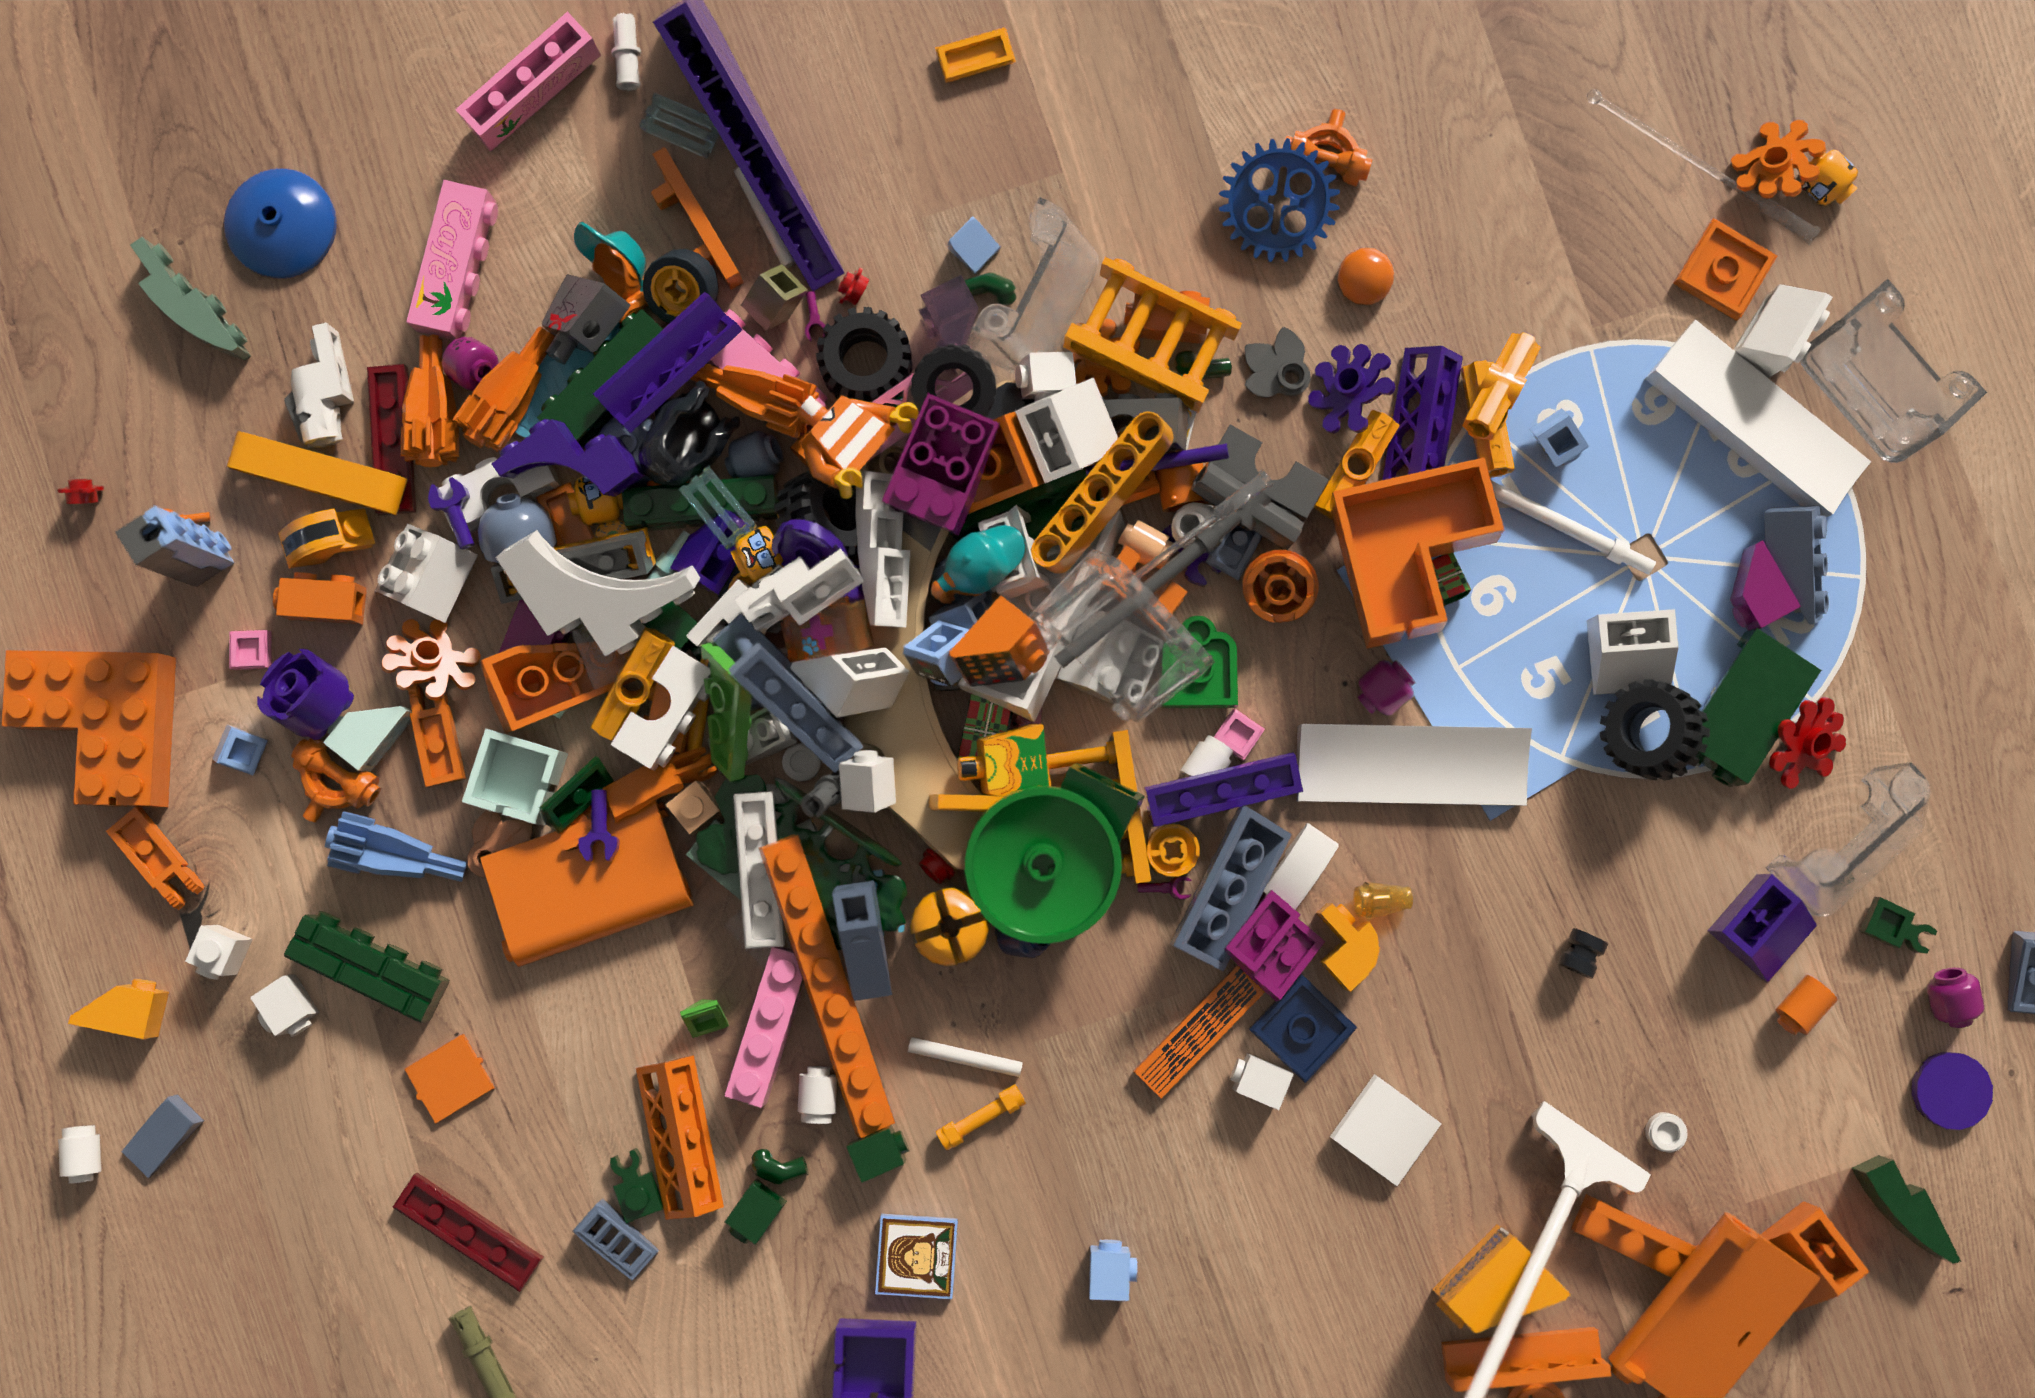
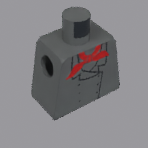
(581, 316)

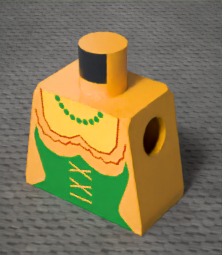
(1008, 761)

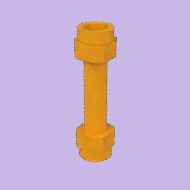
(952, 1134)

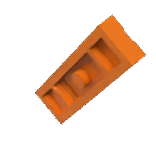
(677, 190)

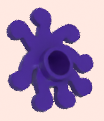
(1350, 386)

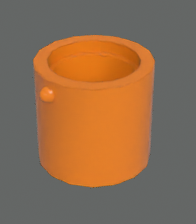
(1176, 486)

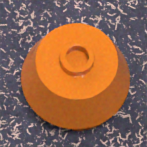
(1280, 586)

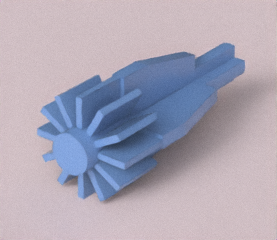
(385, 851)

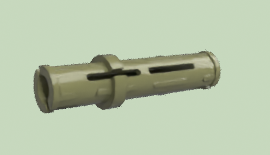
(481, 1354)

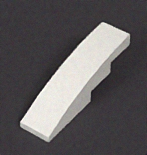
(880, 554)

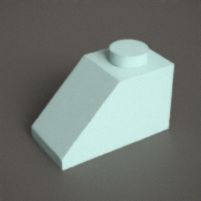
(367, 735)

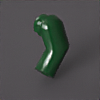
(1217, 368)

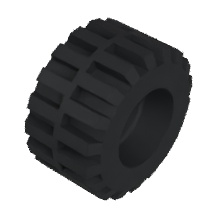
(860, 328)
(804, 500)
(1626, 719)

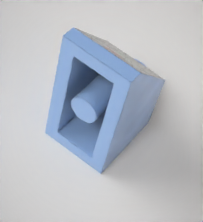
(930, 651)

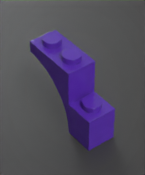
(552, 443)

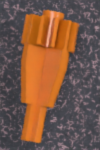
(503, 395)
(761, 395)
(428, 410)

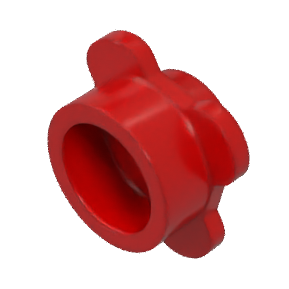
(852, 287)
(80, 491)
(935, 867)

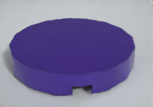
(805, 540)
(1952, 1090)

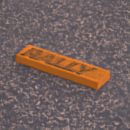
(1199, 1031)

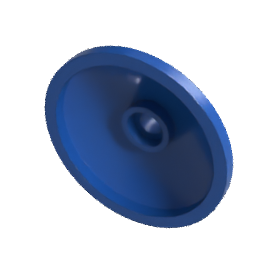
(297, 234)

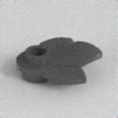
(1273, 362)

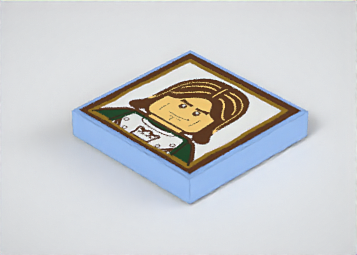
(916, 1256)

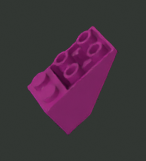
(941, 464)

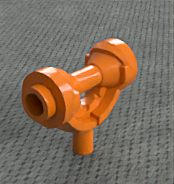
(1350, 162)
(357, 788)

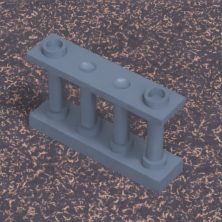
(768, 677)

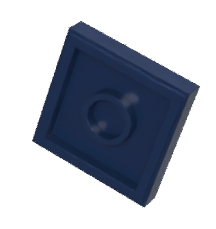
(1303, 1028)

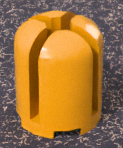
(939, 946)

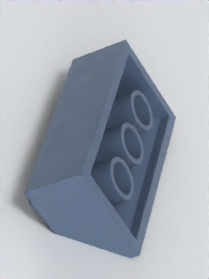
(1230, 886)

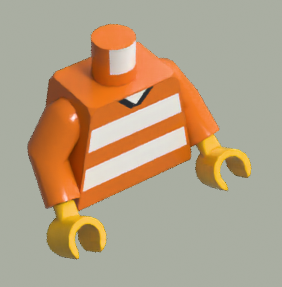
(848, 437)

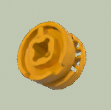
(1172, 850)

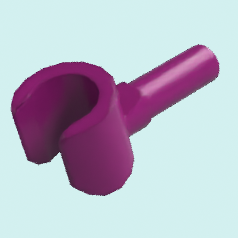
(814, 317)
(1164, 887)

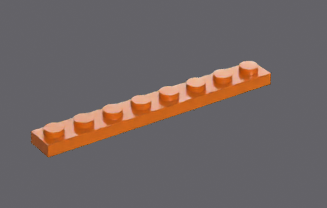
(826, 985)

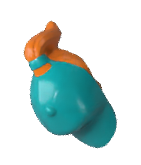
(617, 261)
(979, 563)

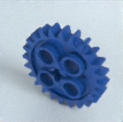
(1245, 195)

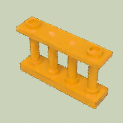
(1121, 355)
(1117, 752)

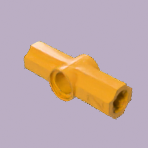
(1501, 386)
(1366, 446)
(1495, 451)
(642, 665)

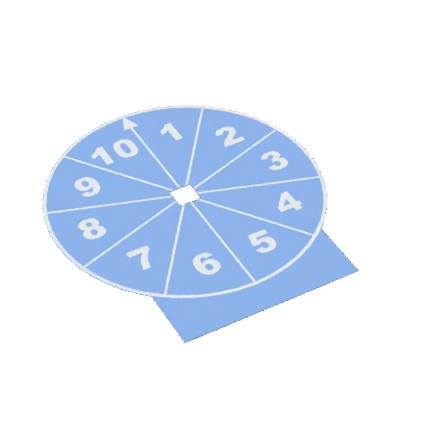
(1521, 635)

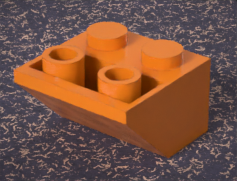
(1817, 1245)

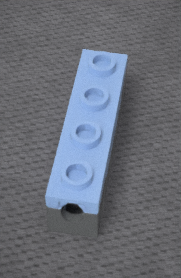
(175, 546)

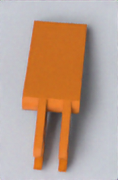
(645, 785)

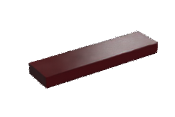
(386, 396)
(468, 1232)

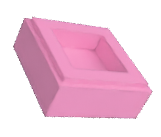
(250, 649)
(1239, 733)

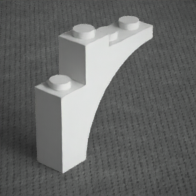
(565, 594)

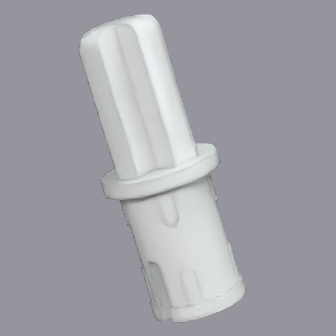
(626, 52)

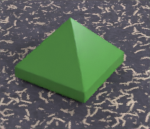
(704, 1017)

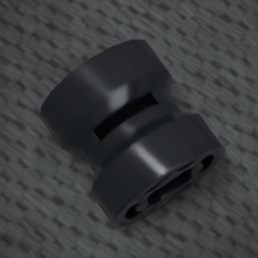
(1582, 953)

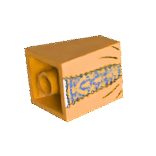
(1485, 1280)

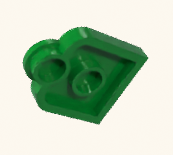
(1220, 682)

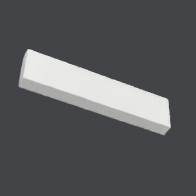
(756, 828)

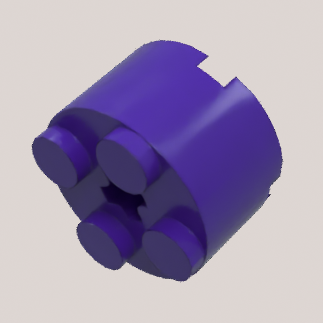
(304, 694)

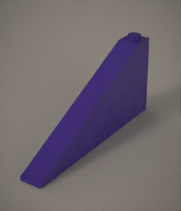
(734, 111)

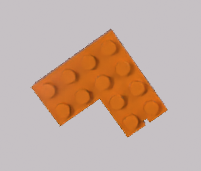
(1393, 532)
(117, 706)

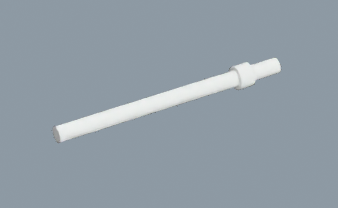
(1616, 550)

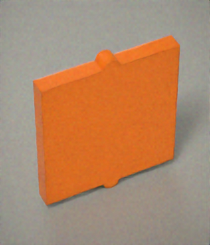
(449, 1078)

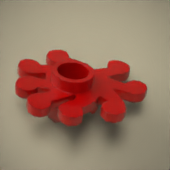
(1809, 741)

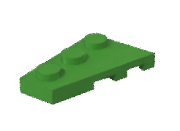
(731, 715)

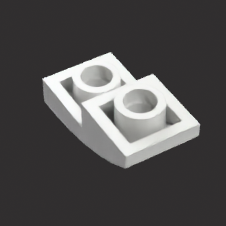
(1302, 865)

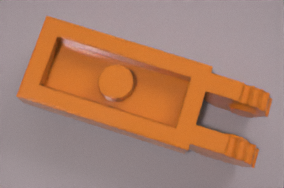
(436, 739)
(153, 855)

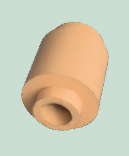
(1145, 541)

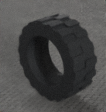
(959, 358)

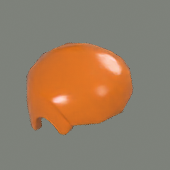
(1365, 276)

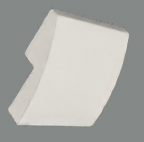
(1385, 1130)

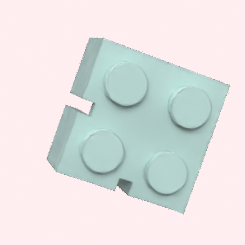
(514, 776)

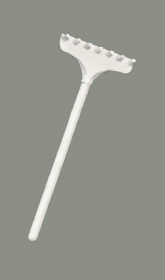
(1586, 1162)

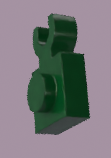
(1893, 925)
(637, 1193)

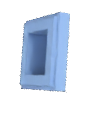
(973, 245)
(239, 750)

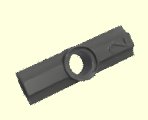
(1256, 515)

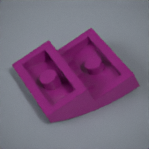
(1274, 946)

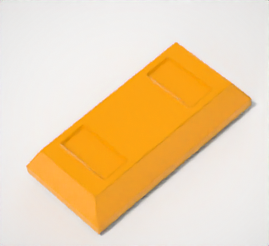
(975, 54)

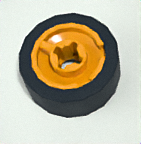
(690, 271)

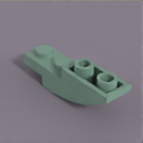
(187, 306)

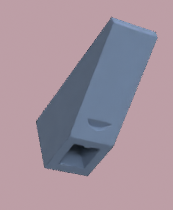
(1795, 544)
(862, 939)

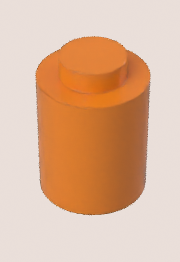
(1805, 1006)

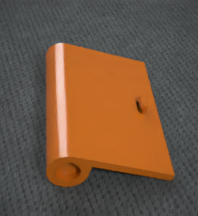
(561, 901)
(1713, 1314)

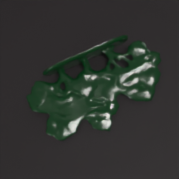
(720, 852)

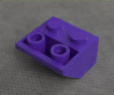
(1764, 925)

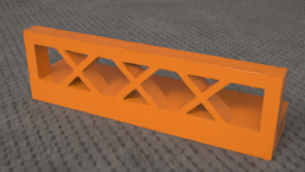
(685, 1138)
(1631, 1236)
(1528, 1359)

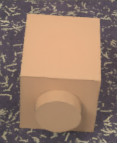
(694, 808)

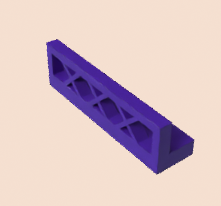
(667, 362)
(1432, 417)
(1223, 789)

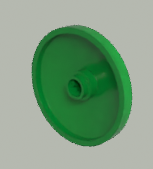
(1043, 864)

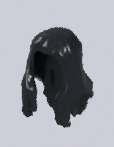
(684, 438)

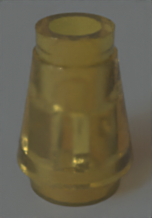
(1381, 899)

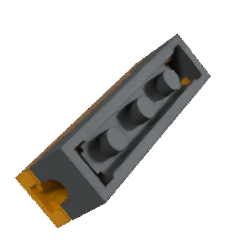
(611, 555)

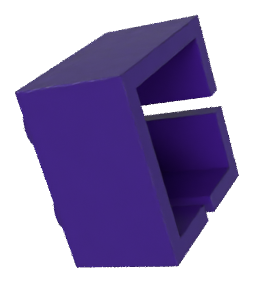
(876, 1357)

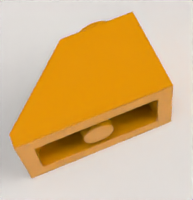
(126, 1010)

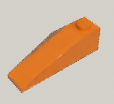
(537, 683)

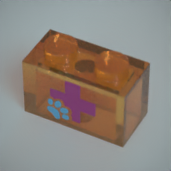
(833, 631)

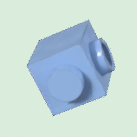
(1559, 438)
(1111, 1271)

